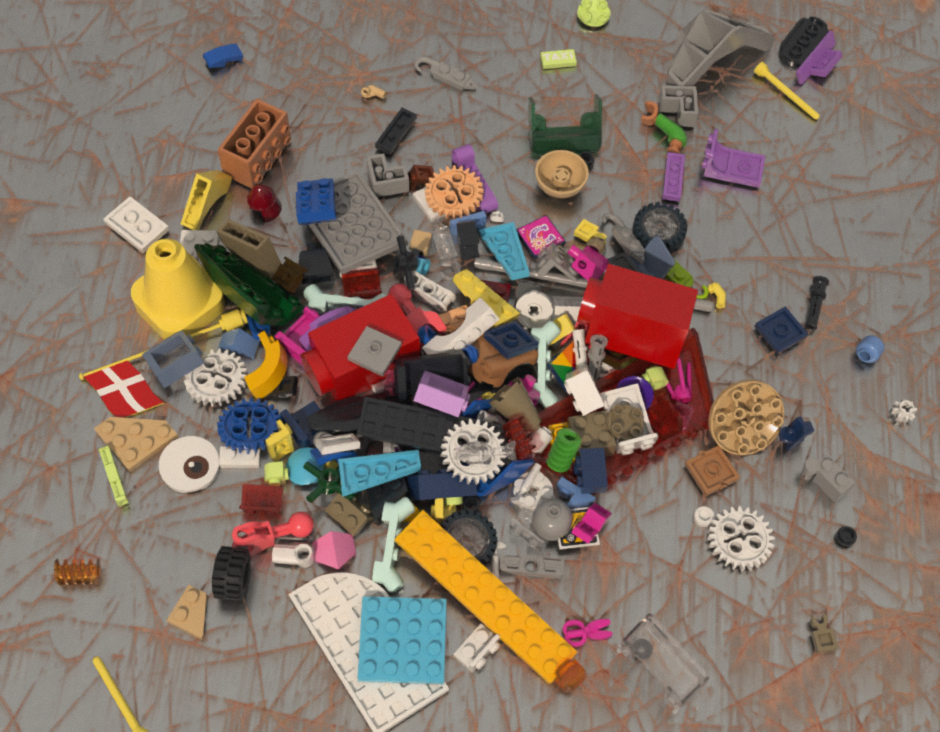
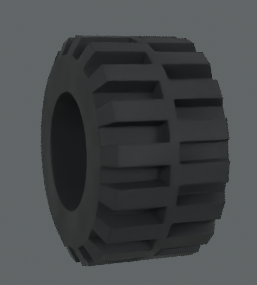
(231, 573)

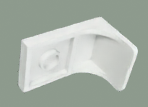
(631, 396)

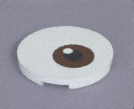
(189, 464)

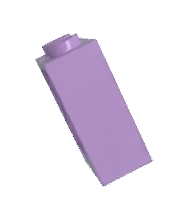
(442, 394)

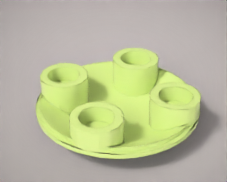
(594, 12)

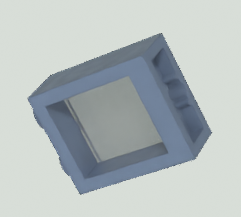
(175, 356)

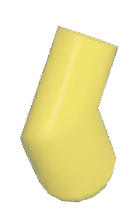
(720, 293)

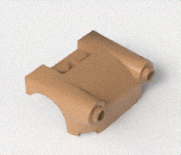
(492, 365)

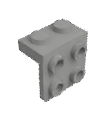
(556, 256)

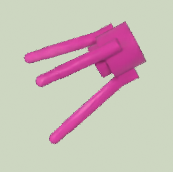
(682, 392)

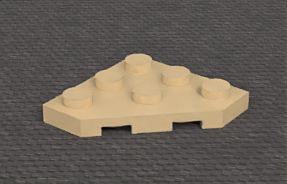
(135, 439)

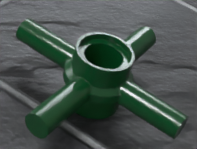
(327, 482)

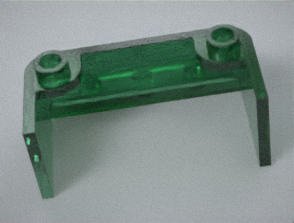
(572, 138)

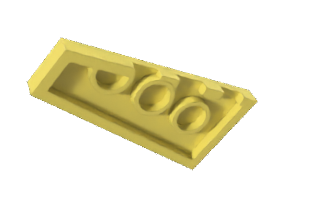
(476, 289)

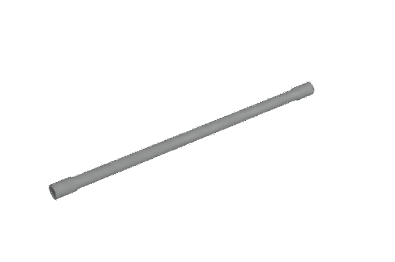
(487, 264)

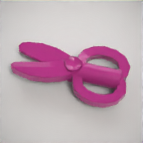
(590, 631)

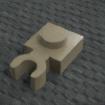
(823, 638)

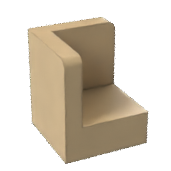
(421, 241)

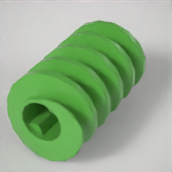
(563, 450)

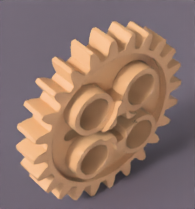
(440, 199)

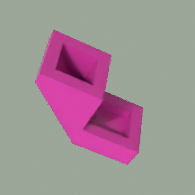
(591, 523)

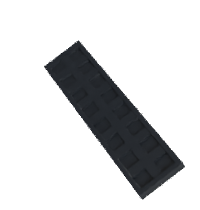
(413, 426)

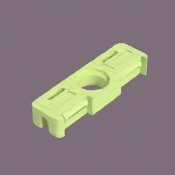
(113, 476)

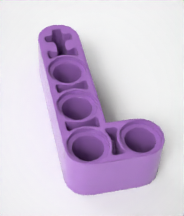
(465, 157)

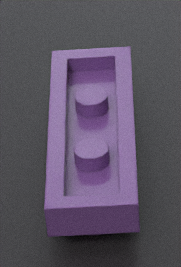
(673, 176)

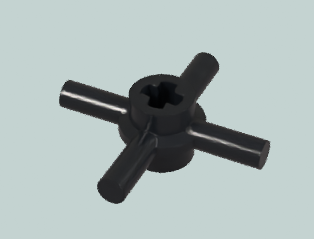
(406, 262)

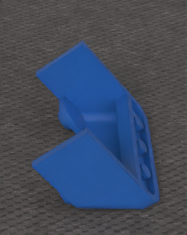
(507, 474)

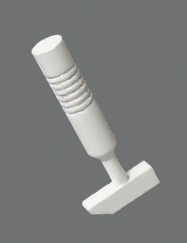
(527, 483)
(495, 560)

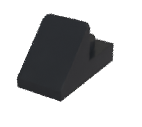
(467, 240)

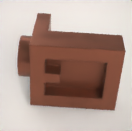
(419, 174)

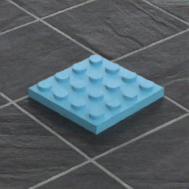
(402, 640)

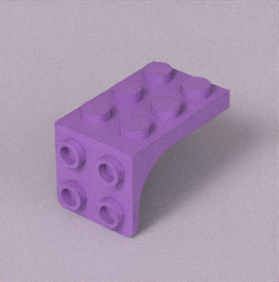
(732, 164)

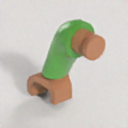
(676, 135)

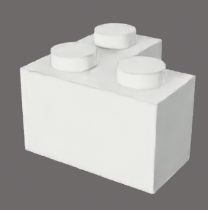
(584, 389)

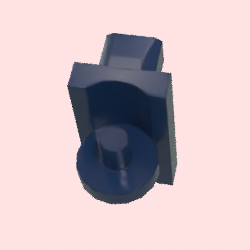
(795, 432)

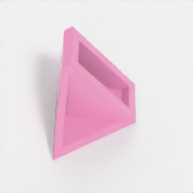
(334, 549)

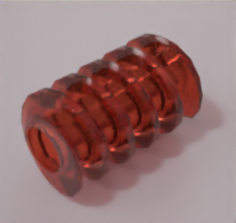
(518, 434)

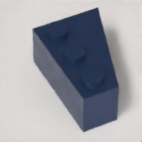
(438, 485)

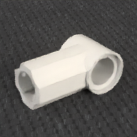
(291, 555)

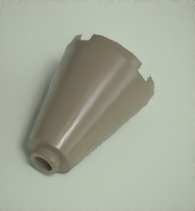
(515, 402)

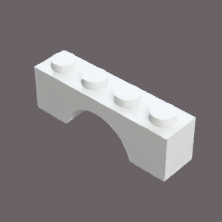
(477, 321)

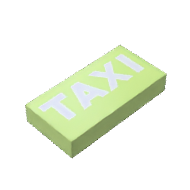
(558, 59)

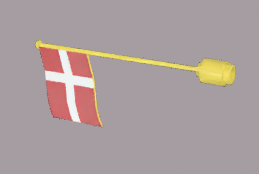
(124, 387)

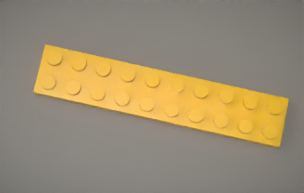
(485, 596)

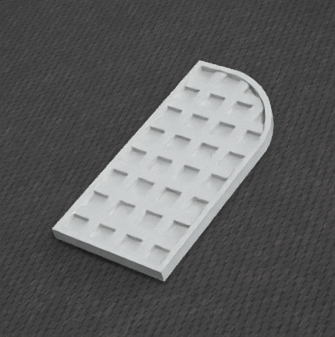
(333, 614)

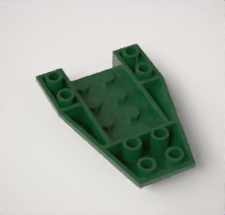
(248, 288)

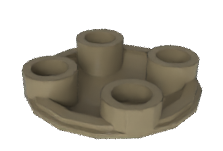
(625, 422)

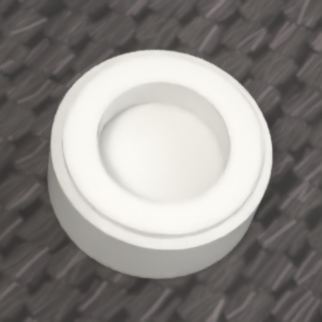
(703, 516)

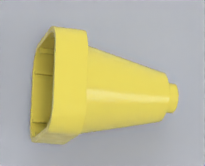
(175, 291)

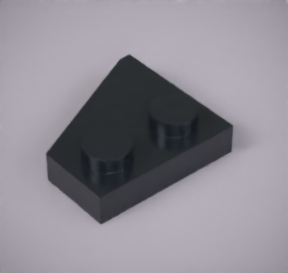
(386, 492)

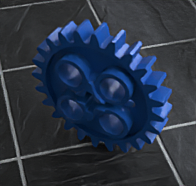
(235, 424)

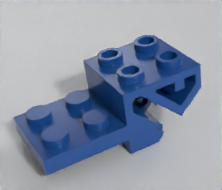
(315, 201)

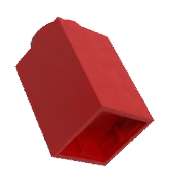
(638, 314)
(330, 345)

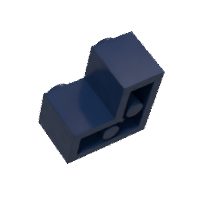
(591, 470)

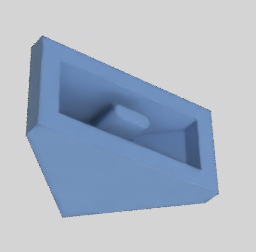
(240, 343)

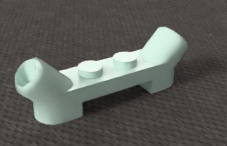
(323, 302)
(545, 336)
(384, 571)

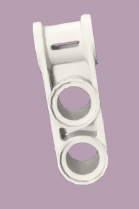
(438, 298)

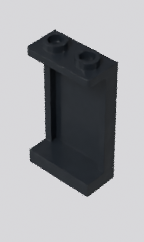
(410, 371)

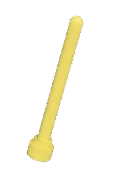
(762, 70)
(116, 694)

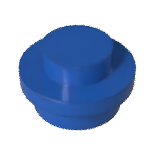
(471, 352)

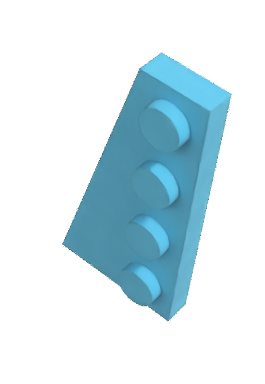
(506, 248)
(373, 470)

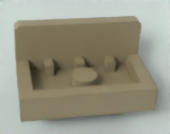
(349, 514)

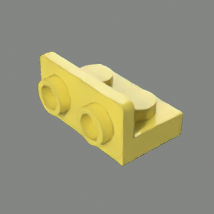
(280, 443)

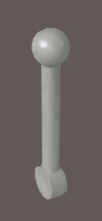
(310, 538)

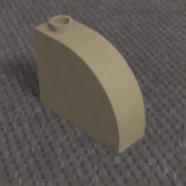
(250, 247)

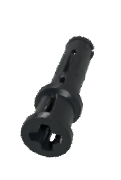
(817, 296)

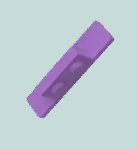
(821, 59)

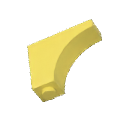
(205, 191)

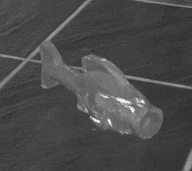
(479, 453)

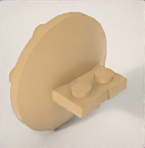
(746, 417)

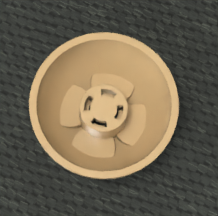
(561, 173)

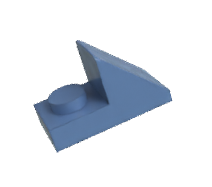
(479, 218)
(569, 490)

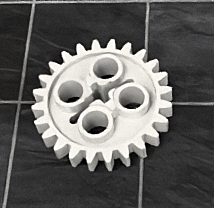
(216, 378)
(470, 434)
(747, 555)

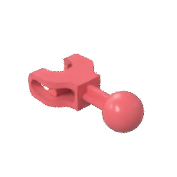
(416, 316)
(261, 535)

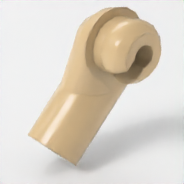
(372, 90)

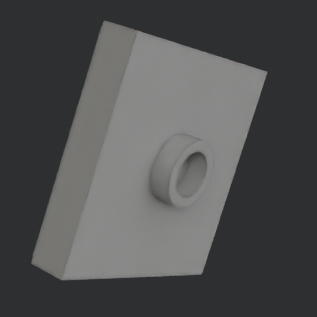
(374, 351)

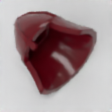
(264, 199)

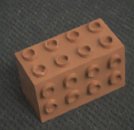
(255, 143)

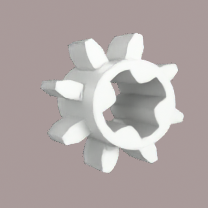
(904, 410)

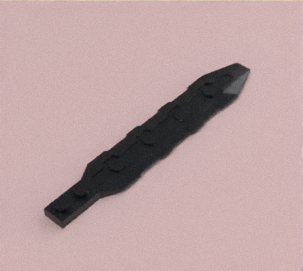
(346, 413)

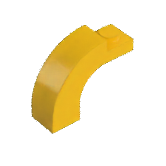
(272, 370)

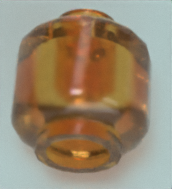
(570, 674)

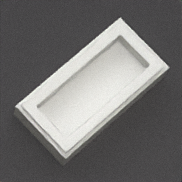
(337, 443)

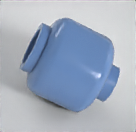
(870, 349)

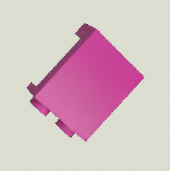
(290, 339)

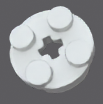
(538, 299)
(544, 492)

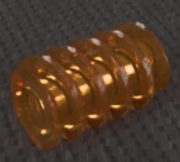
(77, 573)

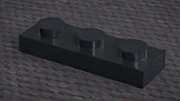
(395, 131)

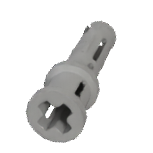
(596, 354)

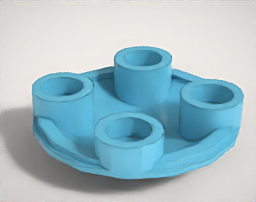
(295, 465)

